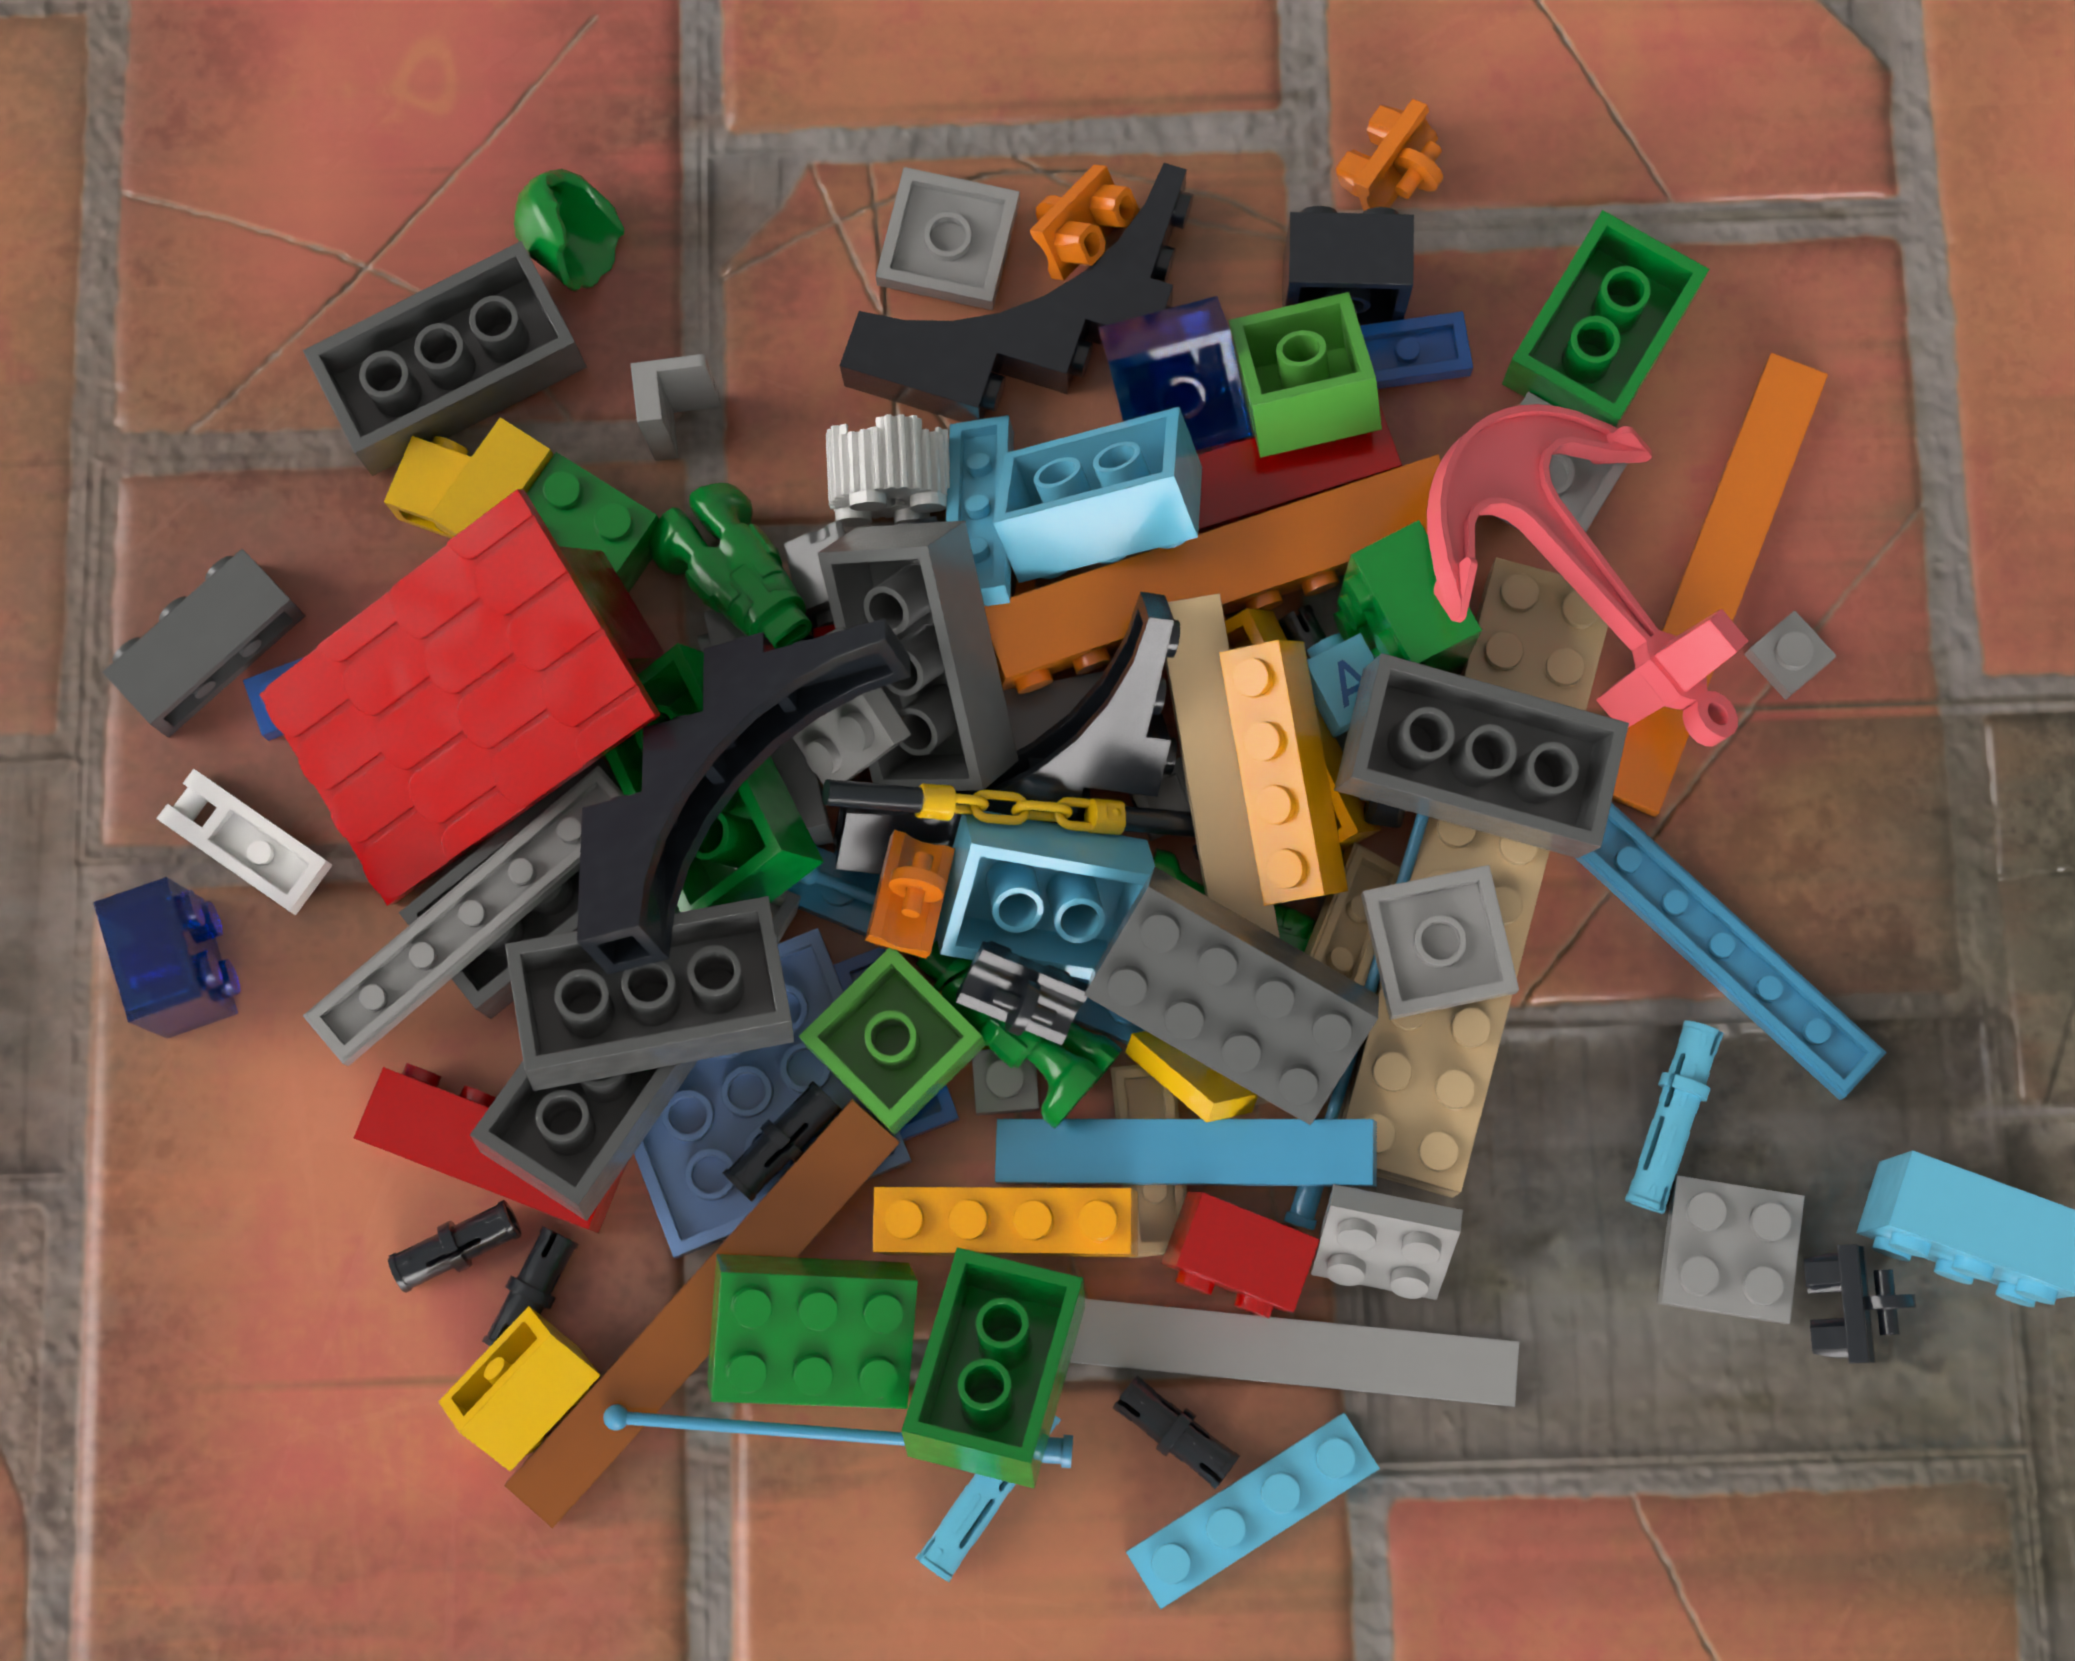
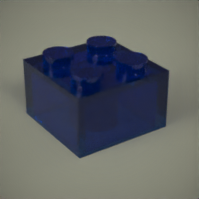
(1179, 361)
(167, 957)

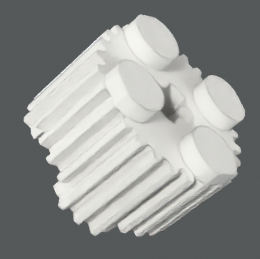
(887, 471)

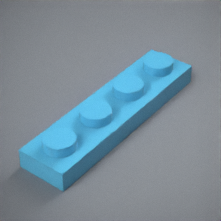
(975, 471)
(1252, 1510)

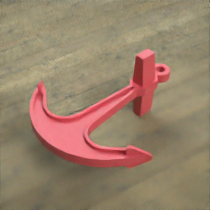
(1505, 473)

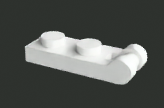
(246, 843)

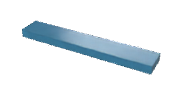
(1732, 956)
(1187, 1152)

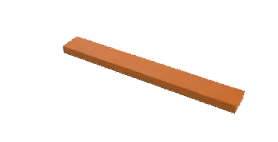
(1724, 556)

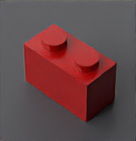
(1240, 1253)

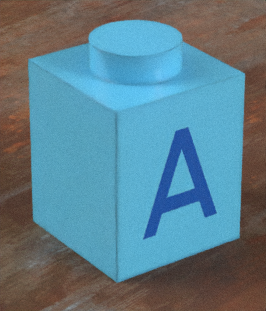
(1336, 676)

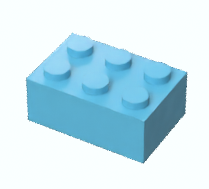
(1099, 496)
(1040, 891)
(1971, 1228)

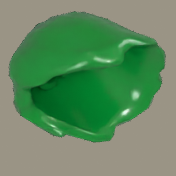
(568, 227)

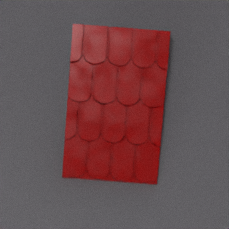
(466, 694)

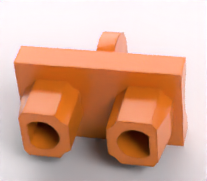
(1400, 162)
(1076, 225)
(909, 895)

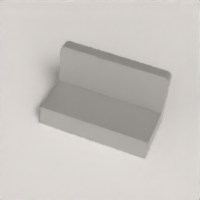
(667, 388)

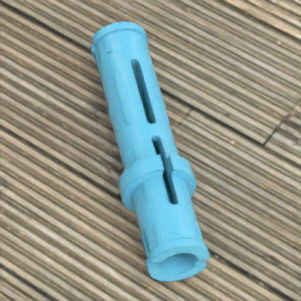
(1670, 1128)
(965, 1523)

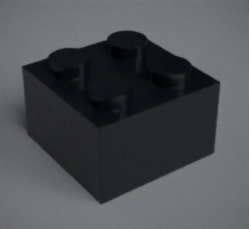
(1351, 253)

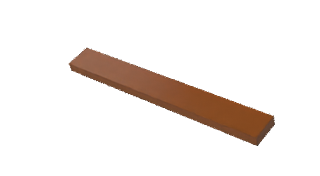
(680, 1333)

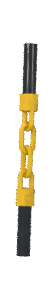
(940, 801)

